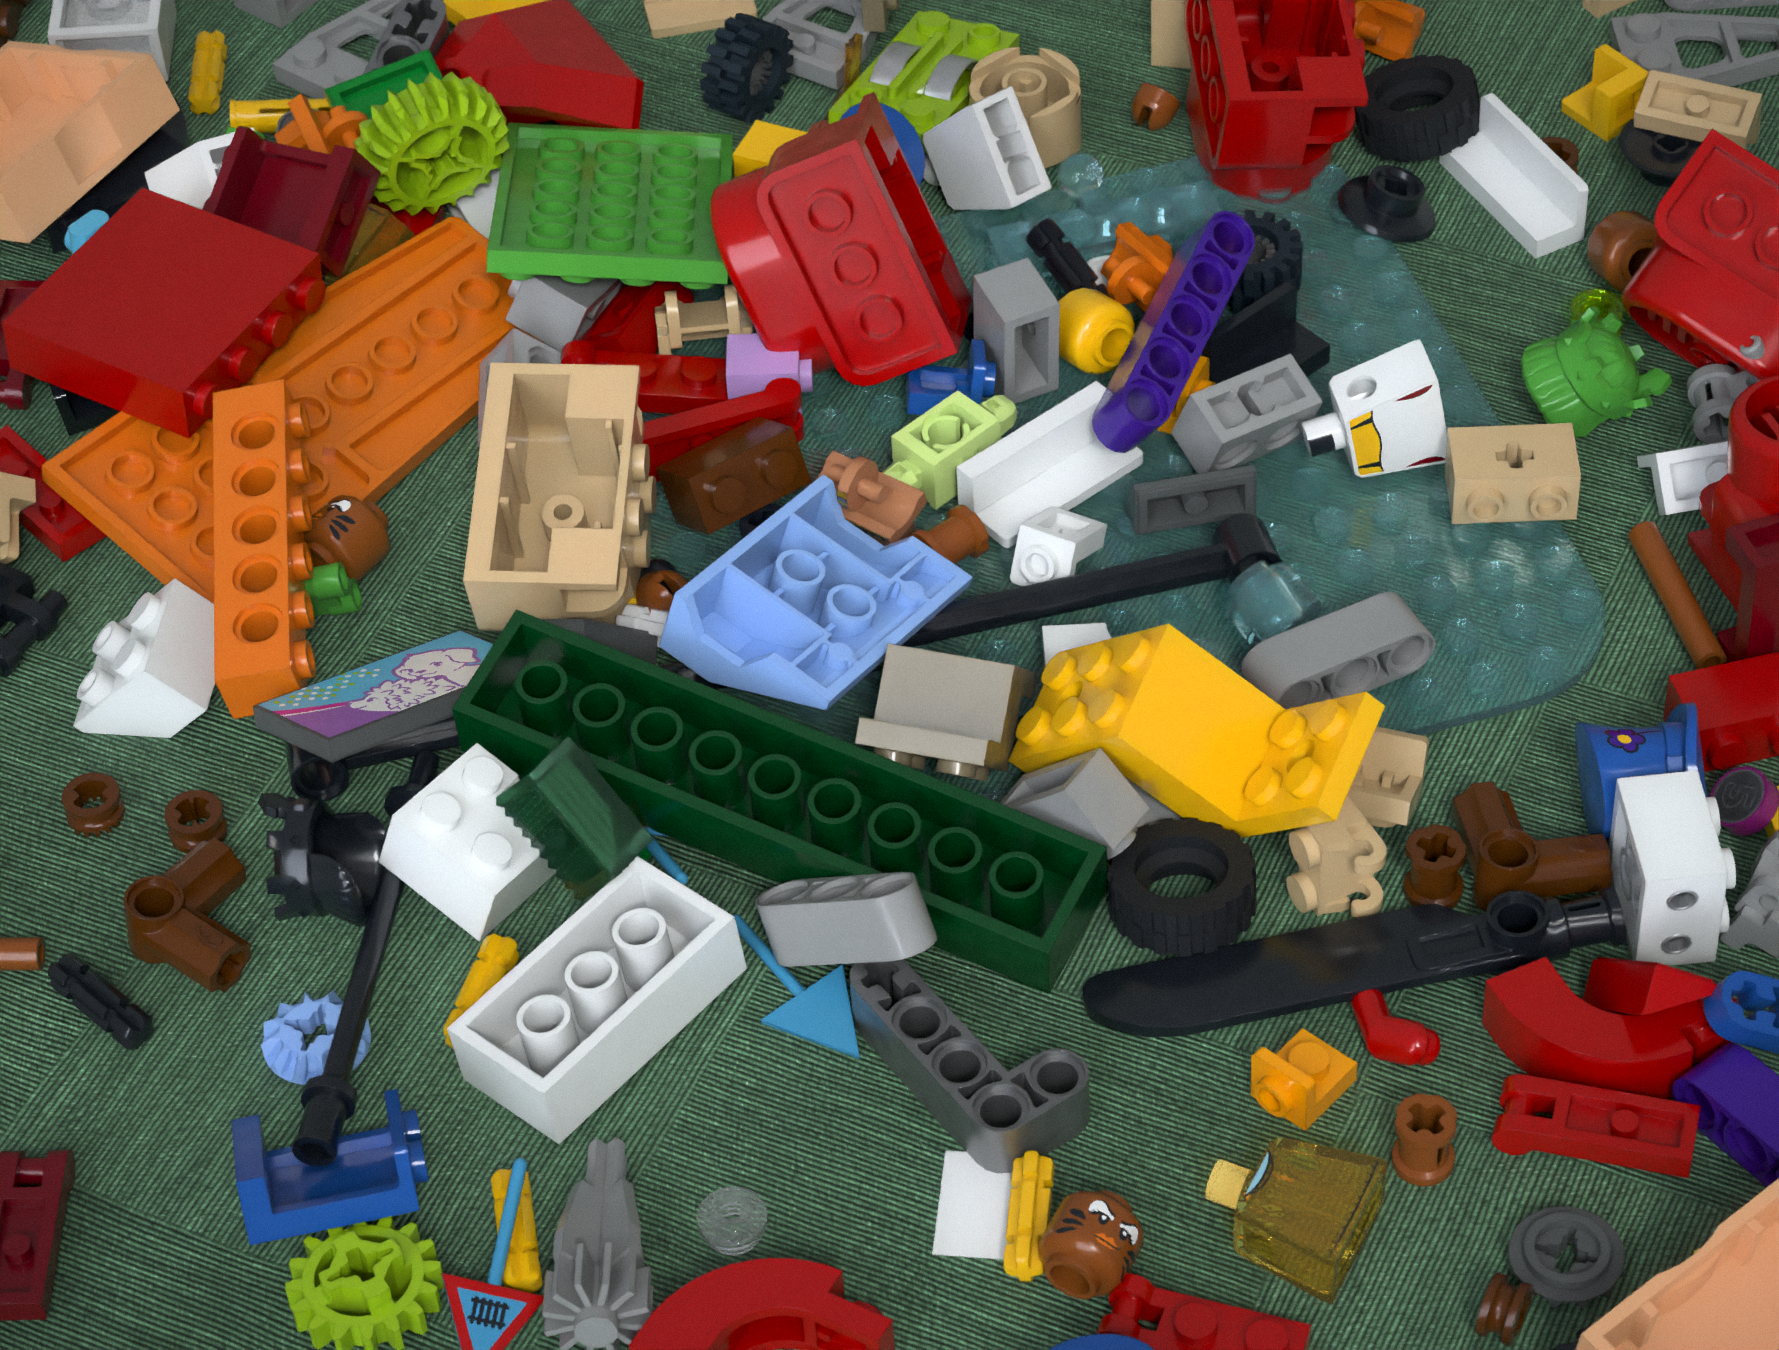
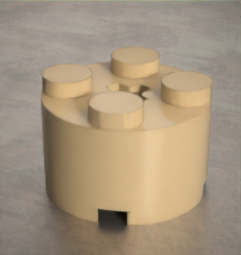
(1046, 92)

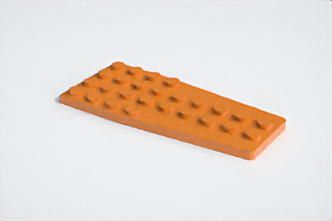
(383, 382)

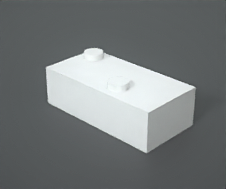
(597, 999)

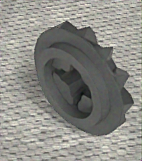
(1544, 1236)

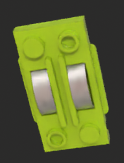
(926, 69)

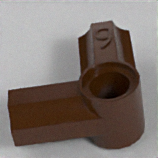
(1512, 860)
(171, 922)

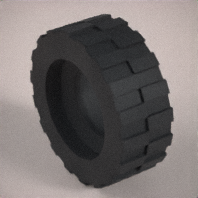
(1421, 132)
(1191, 923)

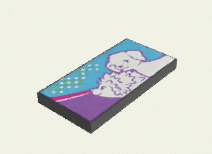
(376, 699)

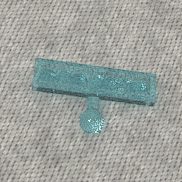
(1091, 229)

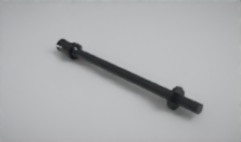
(330, 1097)

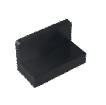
(1264, 334)

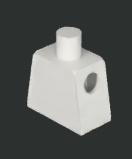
(985, 156)

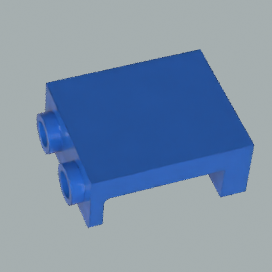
(366, 1182)

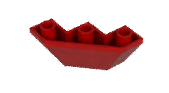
(545, 67)

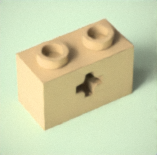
(1512, 473)

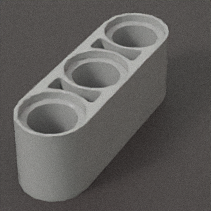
(1341, 653)
(846, 919)

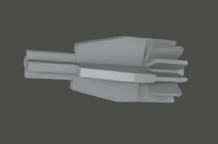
(599, 1272)

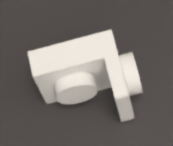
(1053, 545)

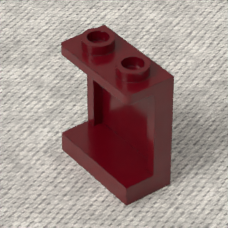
(295, 194)
(1756, 552)

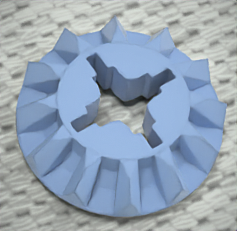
(285, 1044)

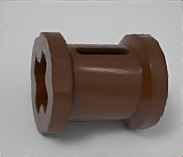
(1435, 859)

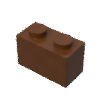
(733, 475)

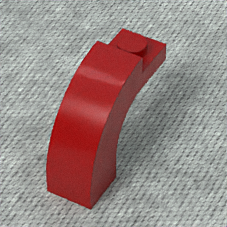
(1567, 1040)
(765, 1308)

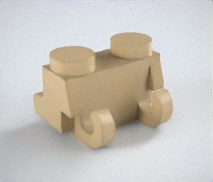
(699, 320)
(1337, 862)

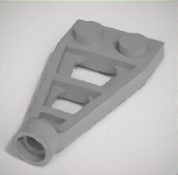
(1653, 38)
(817, 49)
(317, 58)

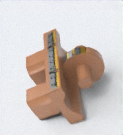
(872, 499)

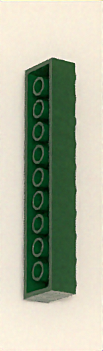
(787, 795)

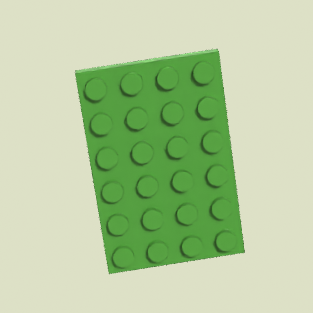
(609, 205)

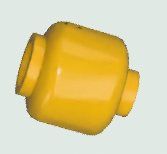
(1093, 331)

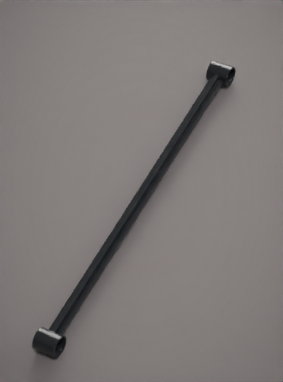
(1234, 548)

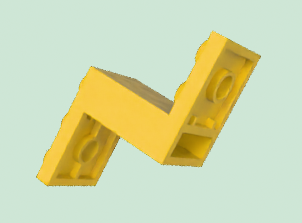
(1197, 733)

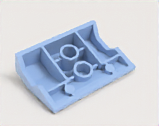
(807, 603)

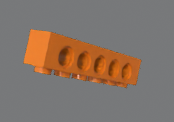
(260, 545)

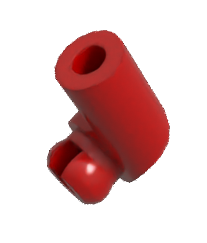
(1393, 1037)

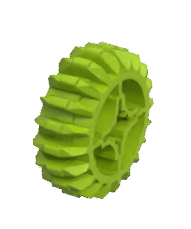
(428, 137)

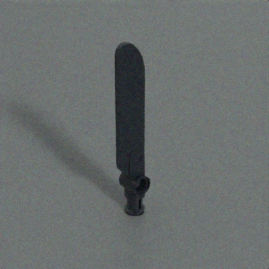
(1345, 958)

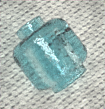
(1270, 601)

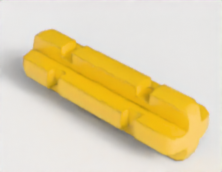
(207, 72)
(496, 960)
(1028, 1214)
(522, 1263)

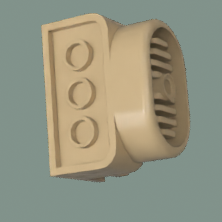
(559, 494)

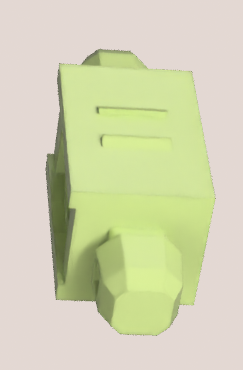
(945, 437)

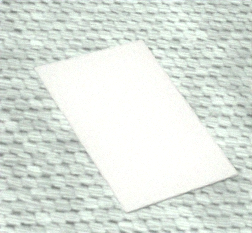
(971, 1209)

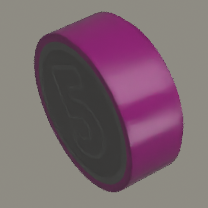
(1745, 800)

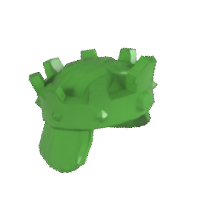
(1589, 374)

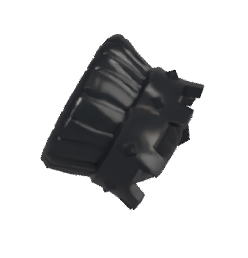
(323, 859)

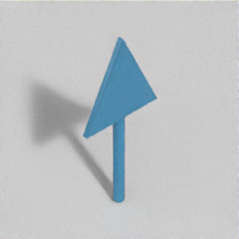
(815, 1013)

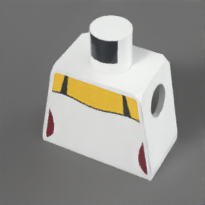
(1383, 414)

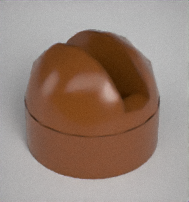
(1154, 104)
(653, 594)

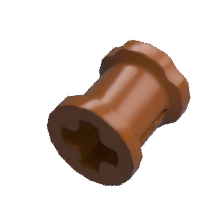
(957, 536)
(1424, 1147)

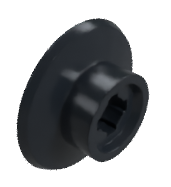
(1656, 154)
(1388, 204)

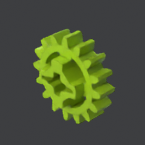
(365, 1285)

